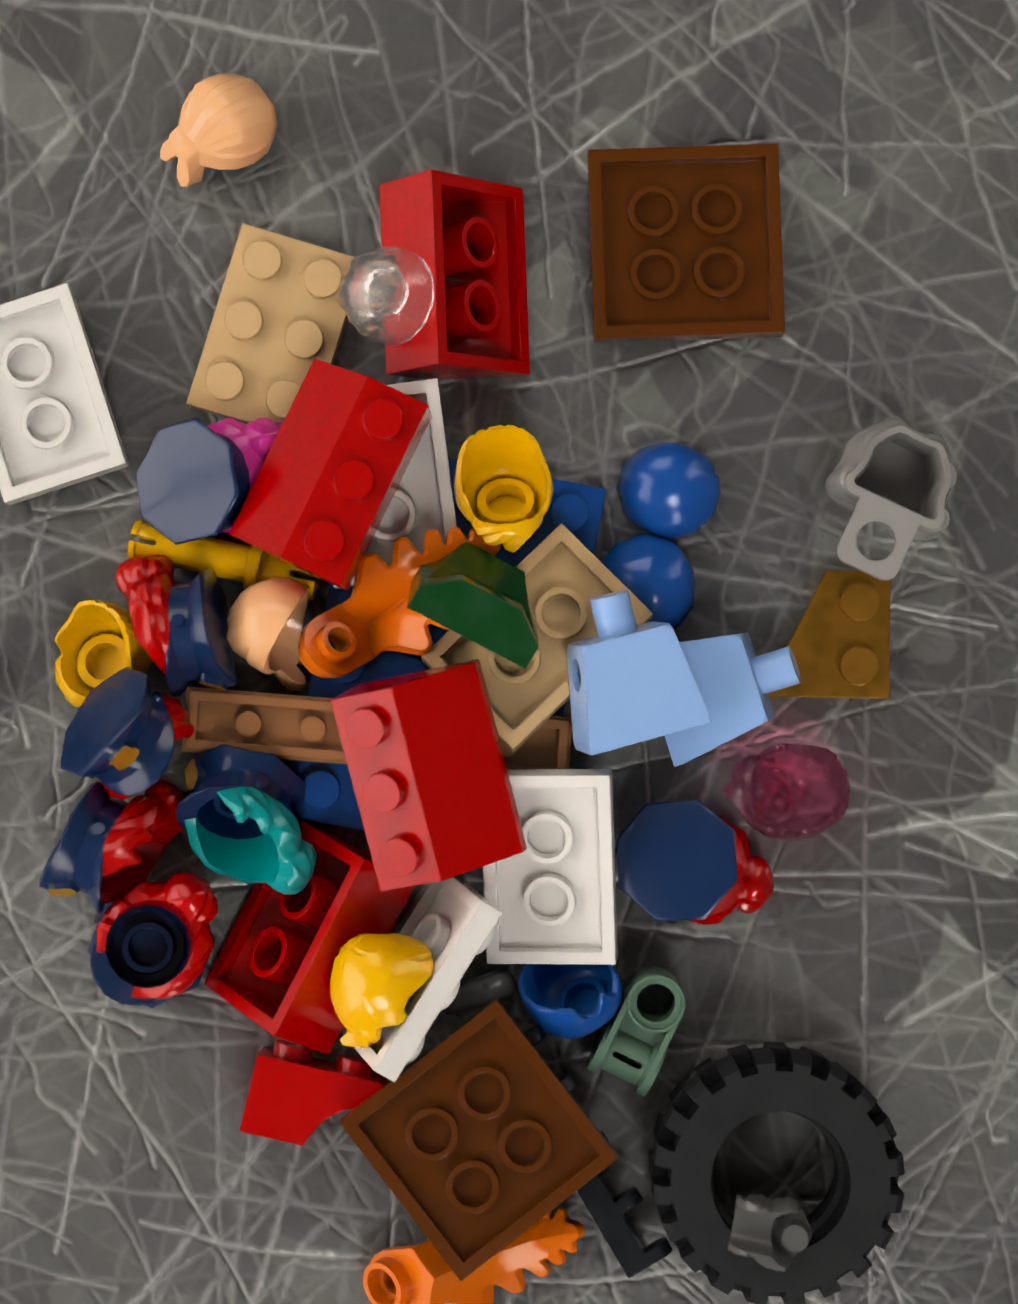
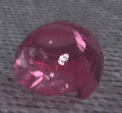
(790, 791)

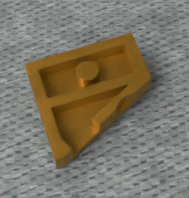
(843, 639)

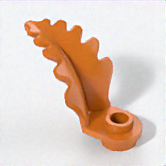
(377, 611)
(423, 1277)

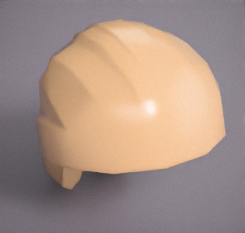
(221, 127)
(268, 627)

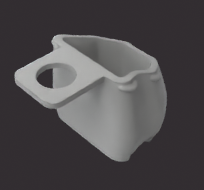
(895, 481)

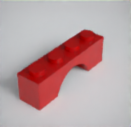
(298, 1092)

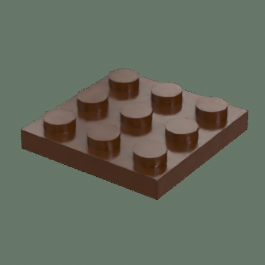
(686, 243)
(478, 1139)

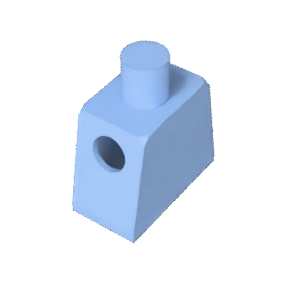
(629, 681)
(733, 689)

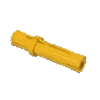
(226, 558)

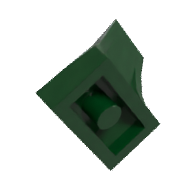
(478, 600)

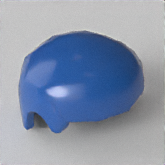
(668, 489)
(656, 575)
(570, 997)

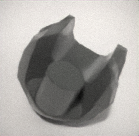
(769, 1230)

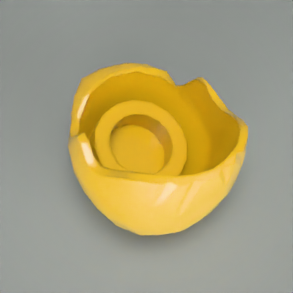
(503, 485)
(94, 647)
(374, 981)

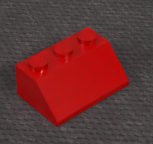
(477, 255)
(332, 472)
(428, 774)
(286, 945)

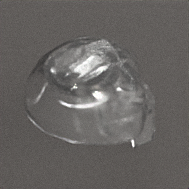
(387, 294)

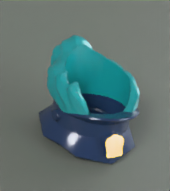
(246, 817)

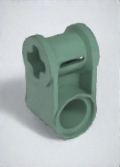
(637, 1041)

